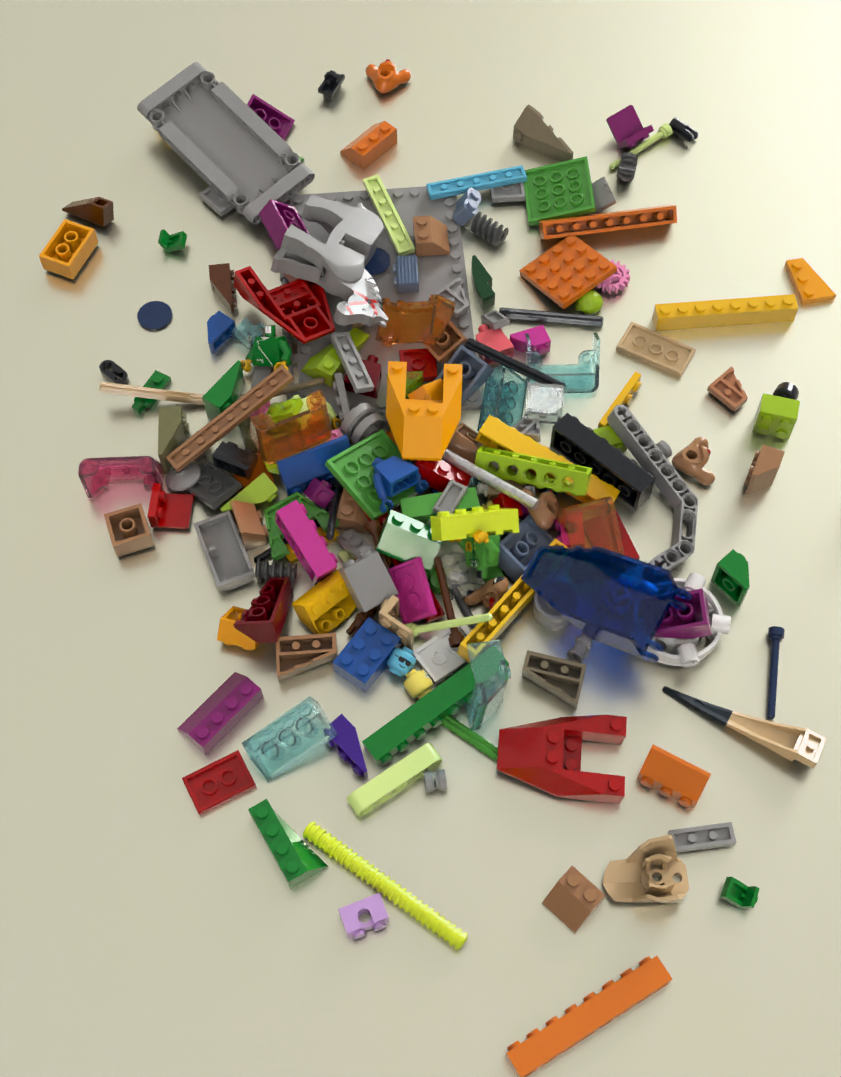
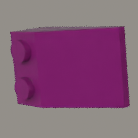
(271, 116)
(687, 624)

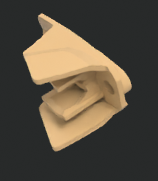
(633, 877)

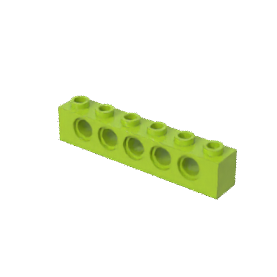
(542, 466)

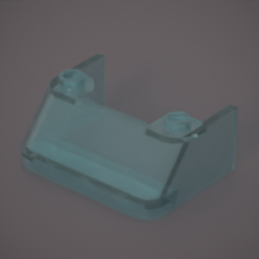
(577, 377)
(490, 681)

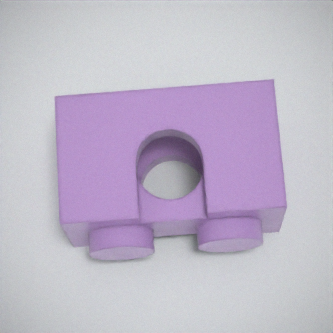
(373, 907)

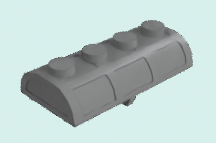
(224, 551)

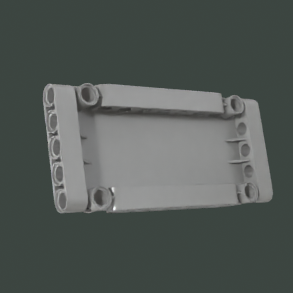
(225, 141)

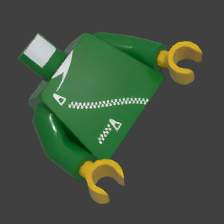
(268, 351)

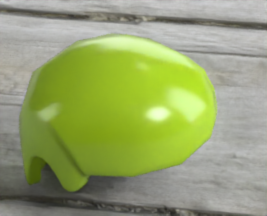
(589, 303)

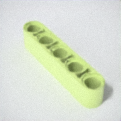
(394, 779)

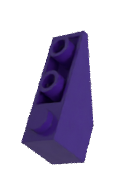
(348, 745)

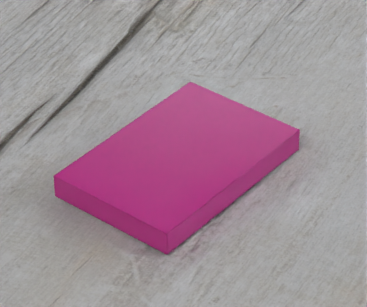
(413, 590)

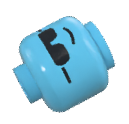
(401, 661)

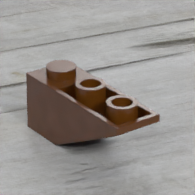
(94, 210)
(221, 284)

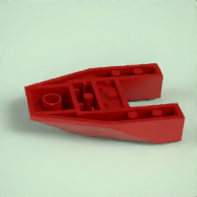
(295, 306)
(550, 756)

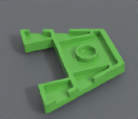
(278, 548)

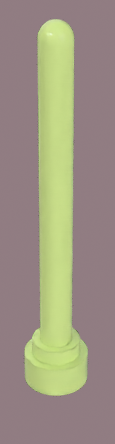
(663, 132)
(448, 624)

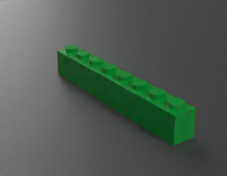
(421, 716)

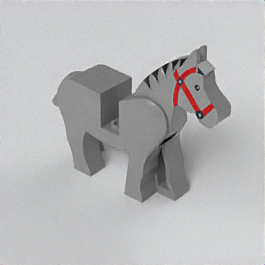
(339, 262)

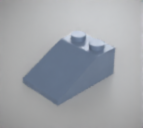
(474, 371)
(520, 547)

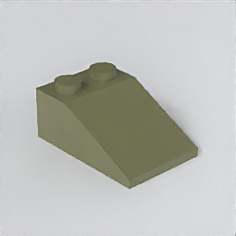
(171, 433)

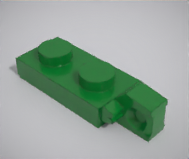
(157, 380)

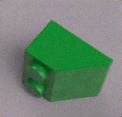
(732, 576)

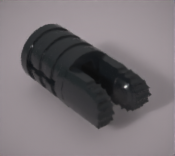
(683, 130)

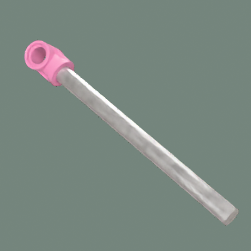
(491, 480)

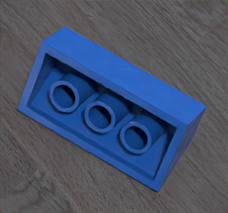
(300, 469)

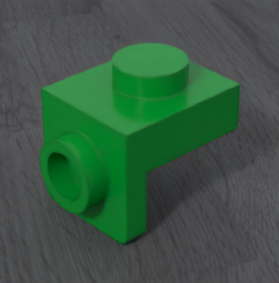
(172, 242)
(739, 893)

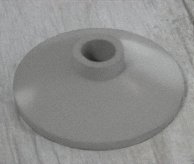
(184, 479)

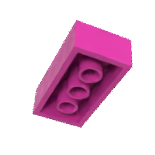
(305, 541)

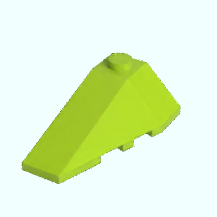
(327, 361)

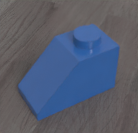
(219, 329)

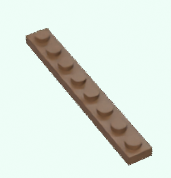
(230, 418)

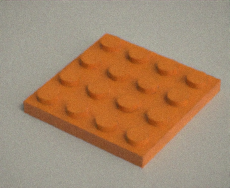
(568, 271)

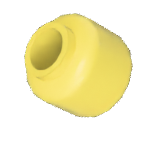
(418, 683)

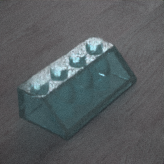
(503, 396)
(289, 738)

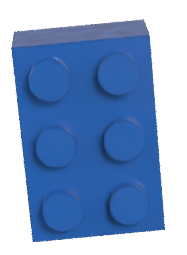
(366, 655)

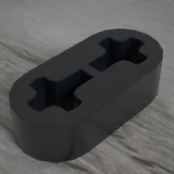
(116, 371)

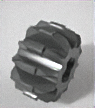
(627, 166)

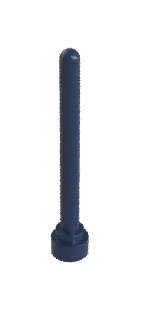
(776, 635)

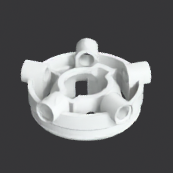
(684, 651)

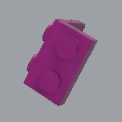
(627, 127)

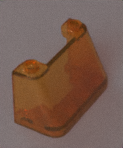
(415, 321)
(292, 434)
(592, 525)

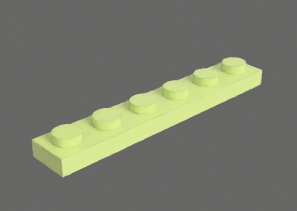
(388, 215)

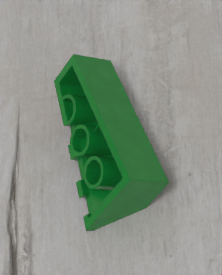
(289, 851)

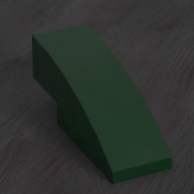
(482, 284)

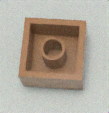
(129, 530)

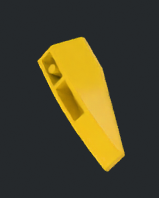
(326, 604)

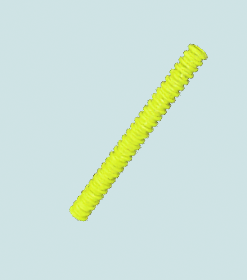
(385, 885)

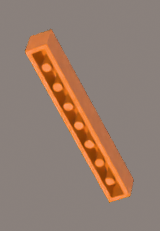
(607, 221)
(588, 1017)

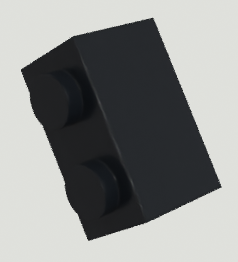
(235, 460)

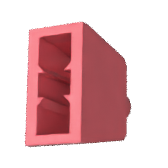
(495, 339)

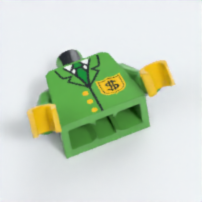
(481, 551)

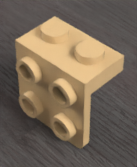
(387, 618)

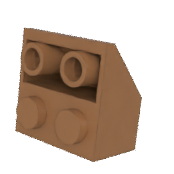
(763, 469)

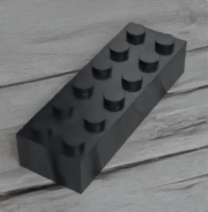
(587, 449)

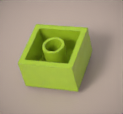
(776, 416)

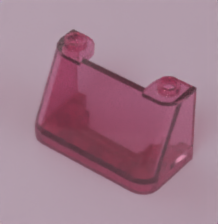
(98, 471)

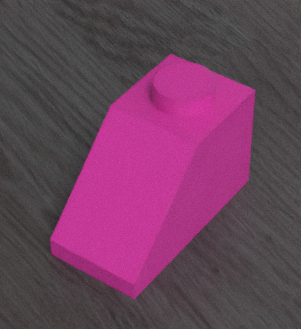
(539, 340)

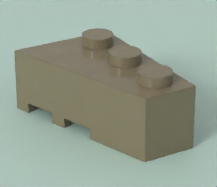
(555, 675)

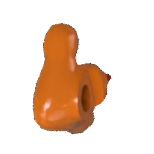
(385, 76)

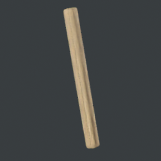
(151, 393)

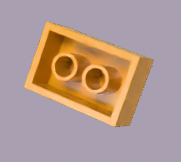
(68, 249)

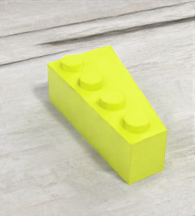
(464, 523)

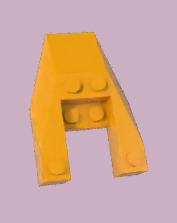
(423, 426)

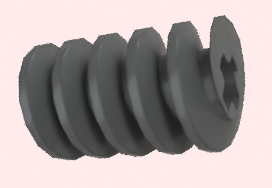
(489, 231)
(267, 571)

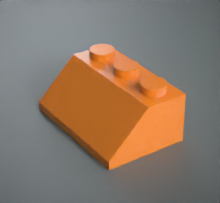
(371, 144)
(673, 777)

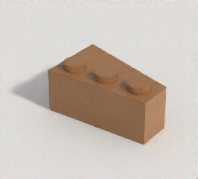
(303, 653)

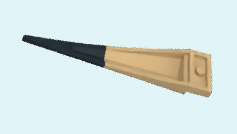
(783, 739)

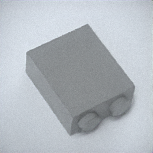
(368, 580)

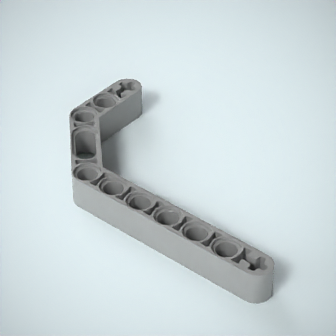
(667, 481)

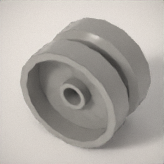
(362, 423)
(547, 616)

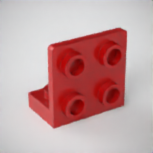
(169, 509)

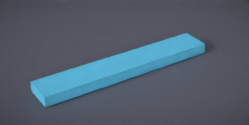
(477, 182)

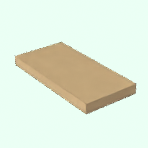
(655, 349)

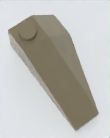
(539, 137)

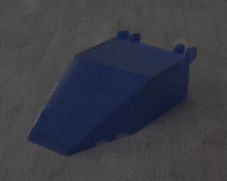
(606, 594)

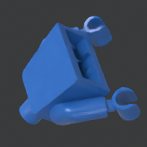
(394, 477)

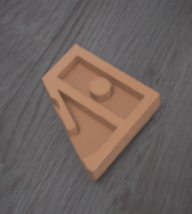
(728, 390)

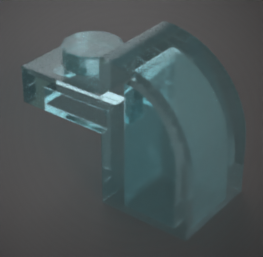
(246, 332)

